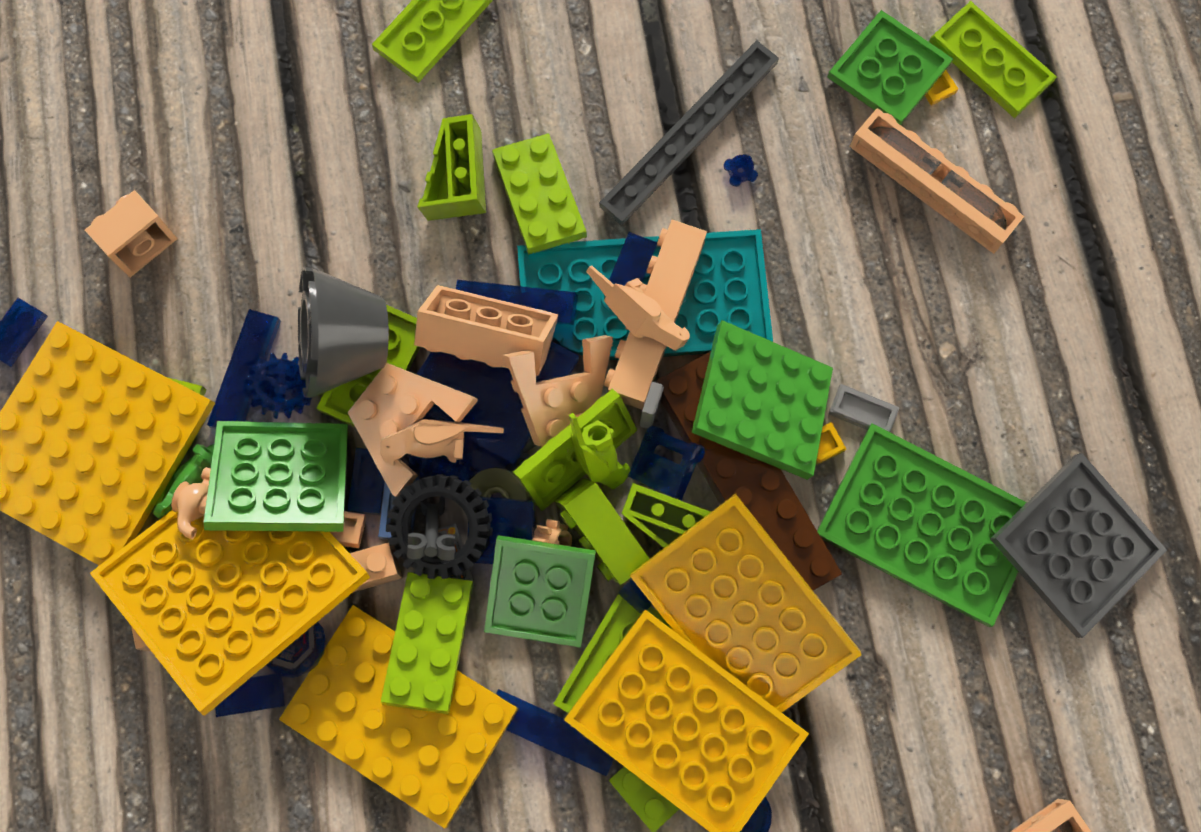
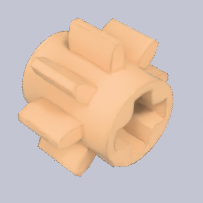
(553, 533)

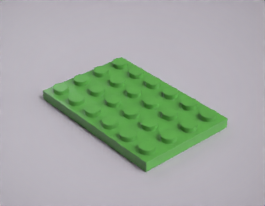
(924, 524)

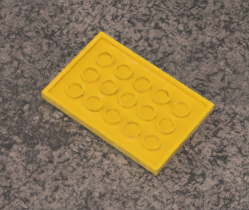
(746, 606)
(686, 726)
(409, 752)

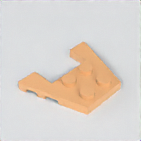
(551, 401)
(396, 402)

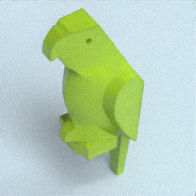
(597, 453)

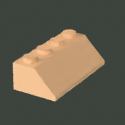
(482, 327)

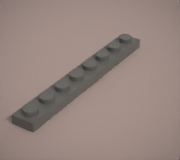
(688, 133)

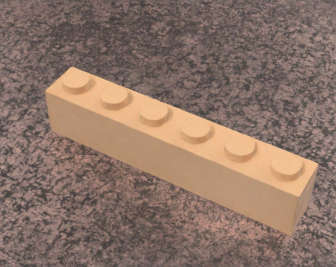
(667, 286)

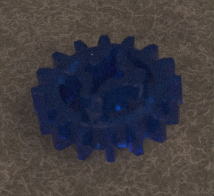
(265, 389)

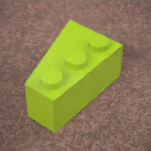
(457, 172)
(660, 515)
(601, 530)

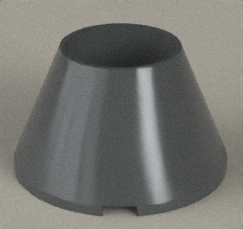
(339, 332)

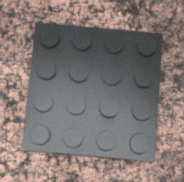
(1079, 545)

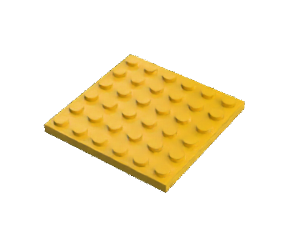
(92, 443)
(225, 598)

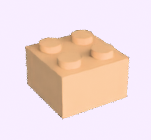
(131, 233)

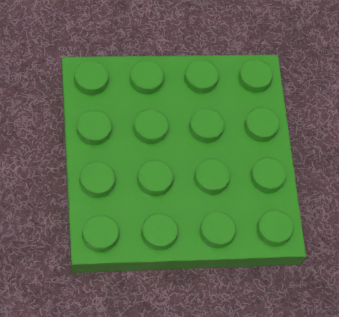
(763, 400)
(277, 477)

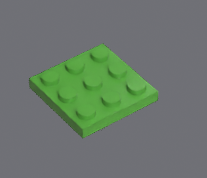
(890, 67)
(539, 591)

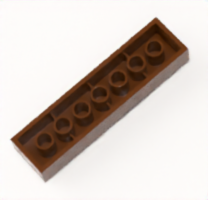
(756, 483)

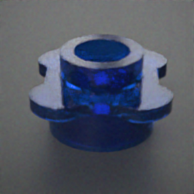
(740, 161)

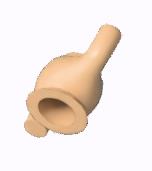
(190, 503)

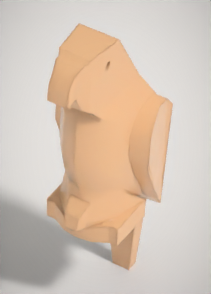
(639, 312)
(430, 440)

